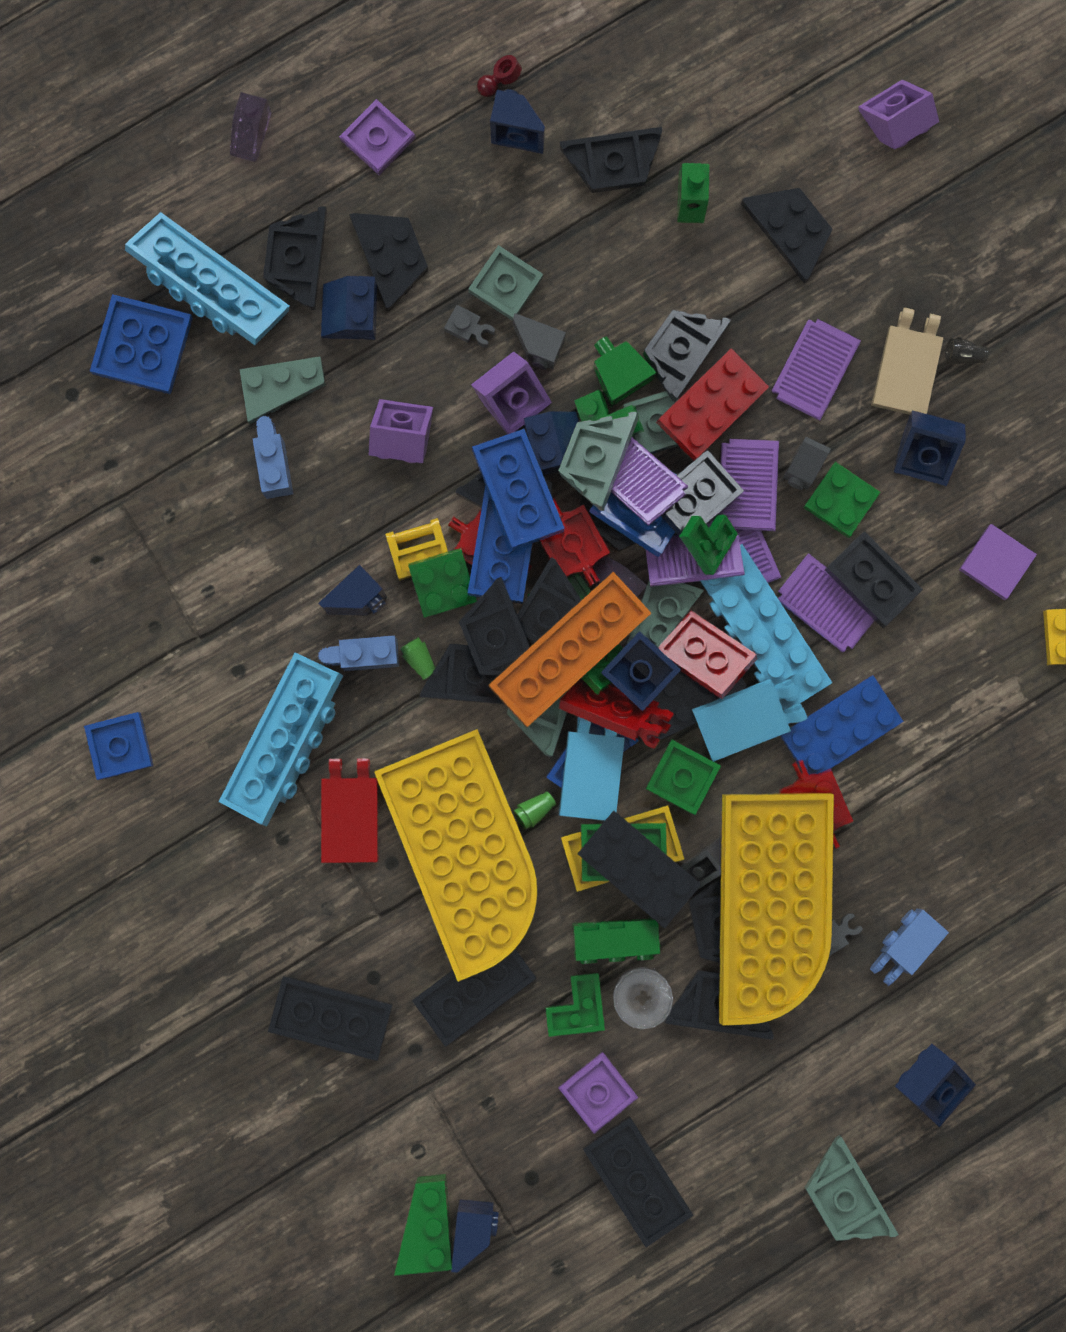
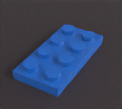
(518, 489)
(495, 558)
(842, 727)

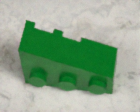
(615, 940)
(428, 1231)

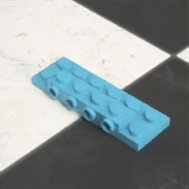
(205, 280)
(766, 629)
(283, 740)

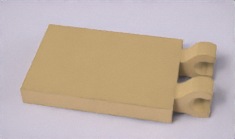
(908, 365)

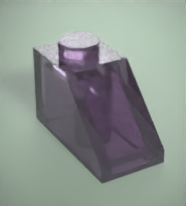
(249, 126)
(606, 566)

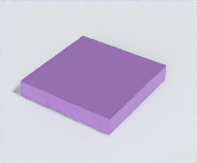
(377, 137)
(997, 562)
(598, 1092)

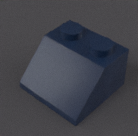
(516, 123)
(349, 308)
(550, 437)
(930, 448)
(355, 595)
(641, 671)
(935, 1084)
(474, 1227)

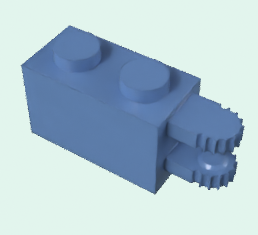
(271, 460)
(362, 653)
(910, 944)

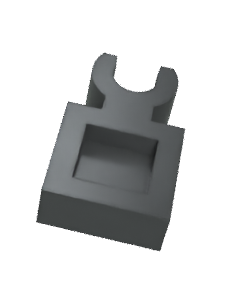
(466, 325)
(840, 931)

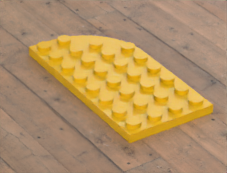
(463, 850)
(773, 902)

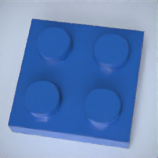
(118, 746)

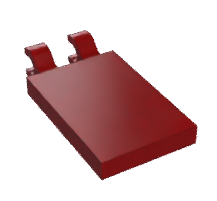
(617, 712)
(349, 815)

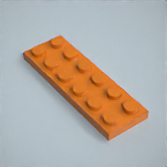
(569, 649)

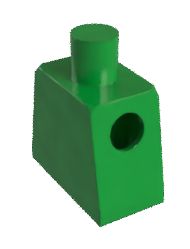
(693, 188)
(620, 370)

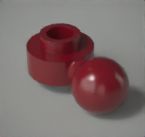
(505, 71)

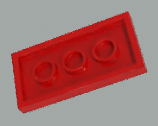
(712, 404)

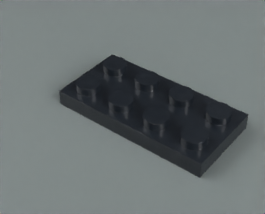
(682, 696)
(639, 869)
(457, 1006)
(330, 1017)
(637, 1181)

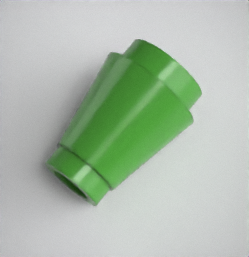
(418, 657)
(534, 809)

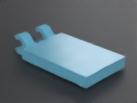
(747, 717)
(591, 773)

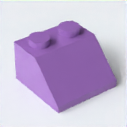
(900, 113)
(511, 392)
(400, 431)

